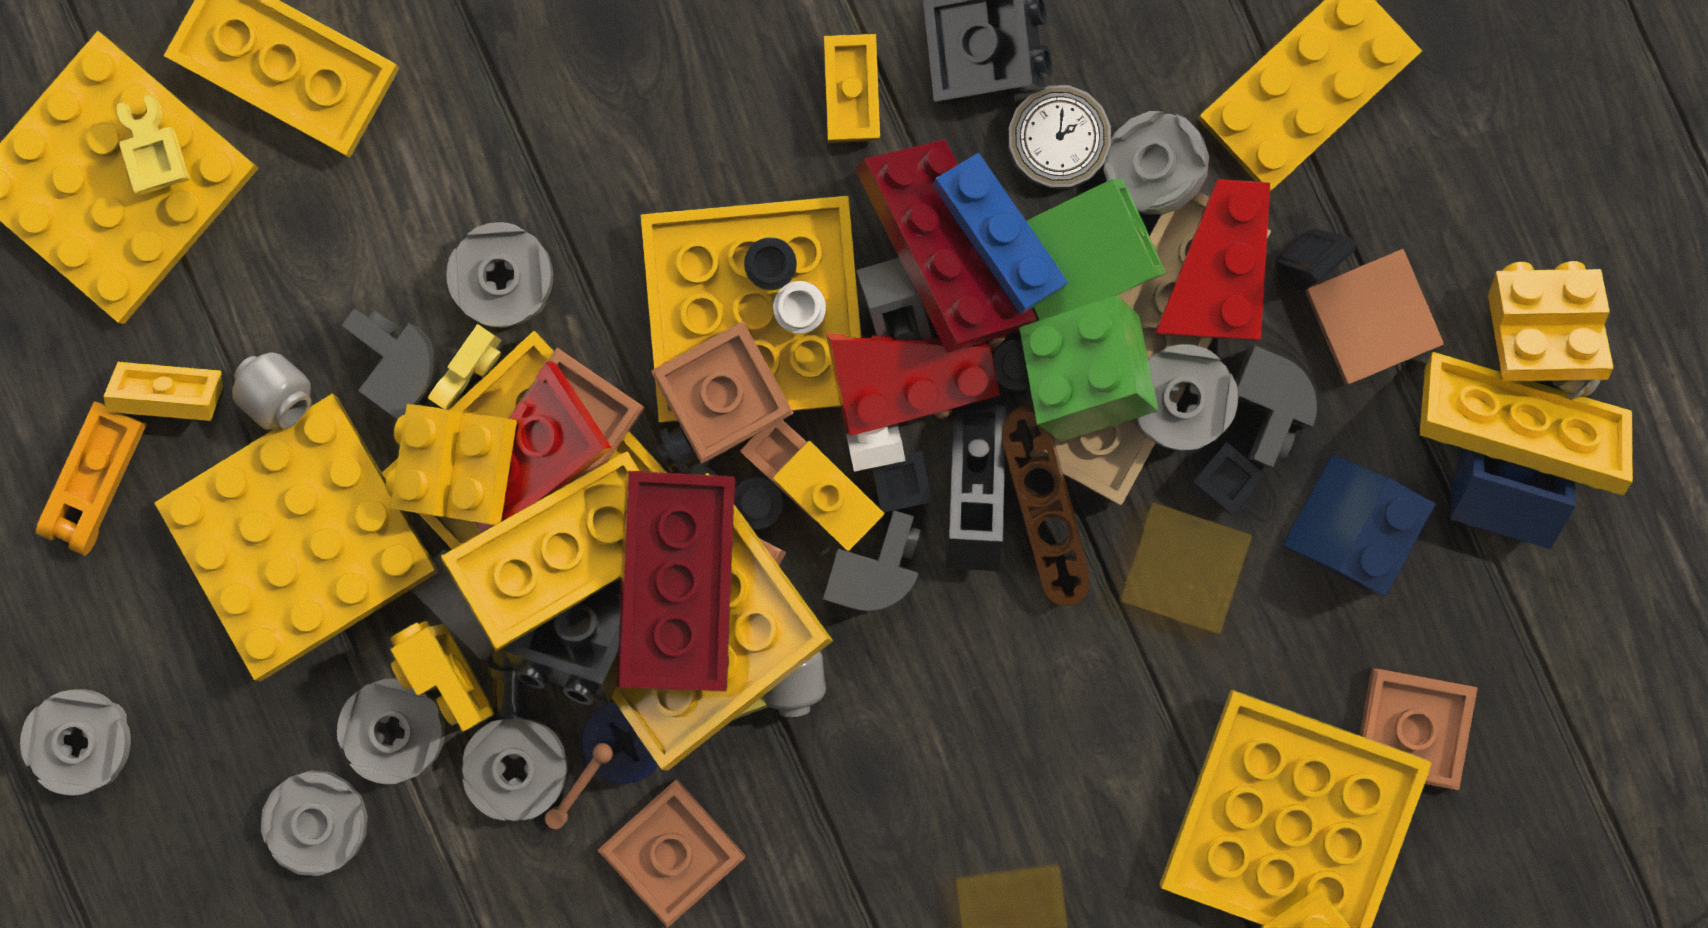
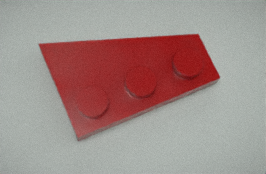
(1224, 269)
(903, 380)
(551, 442)

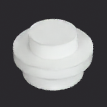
(799, 307)

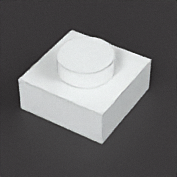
(876, 448)

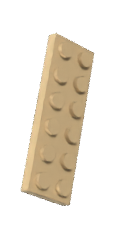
(1114, 456)

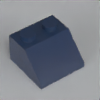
(1510, 499)
(1358, 525)

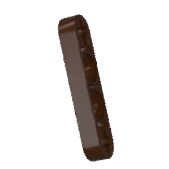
(1041, 507)

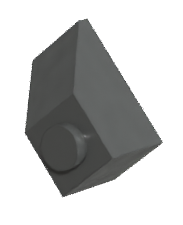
(893, 302)

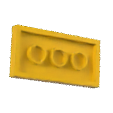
(285, 66)
(1308, 86)
(1527, 424)
(545, 555)

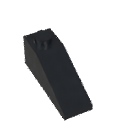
(976, 488)

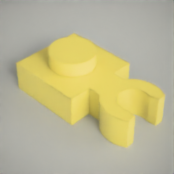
(152, 154)
(474, 358)

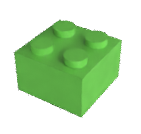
(1088, 369)

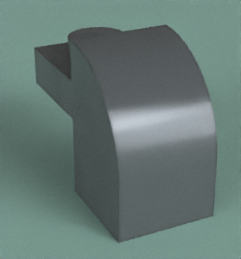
(407, 366)
(1285, 397)
(873, 583)

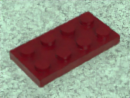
(937, 255)
(675, 581)

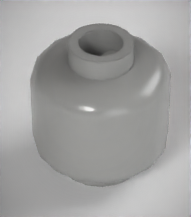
(271, 391)
(799, 689)

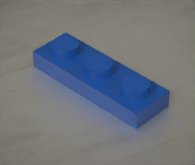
(999, 233)

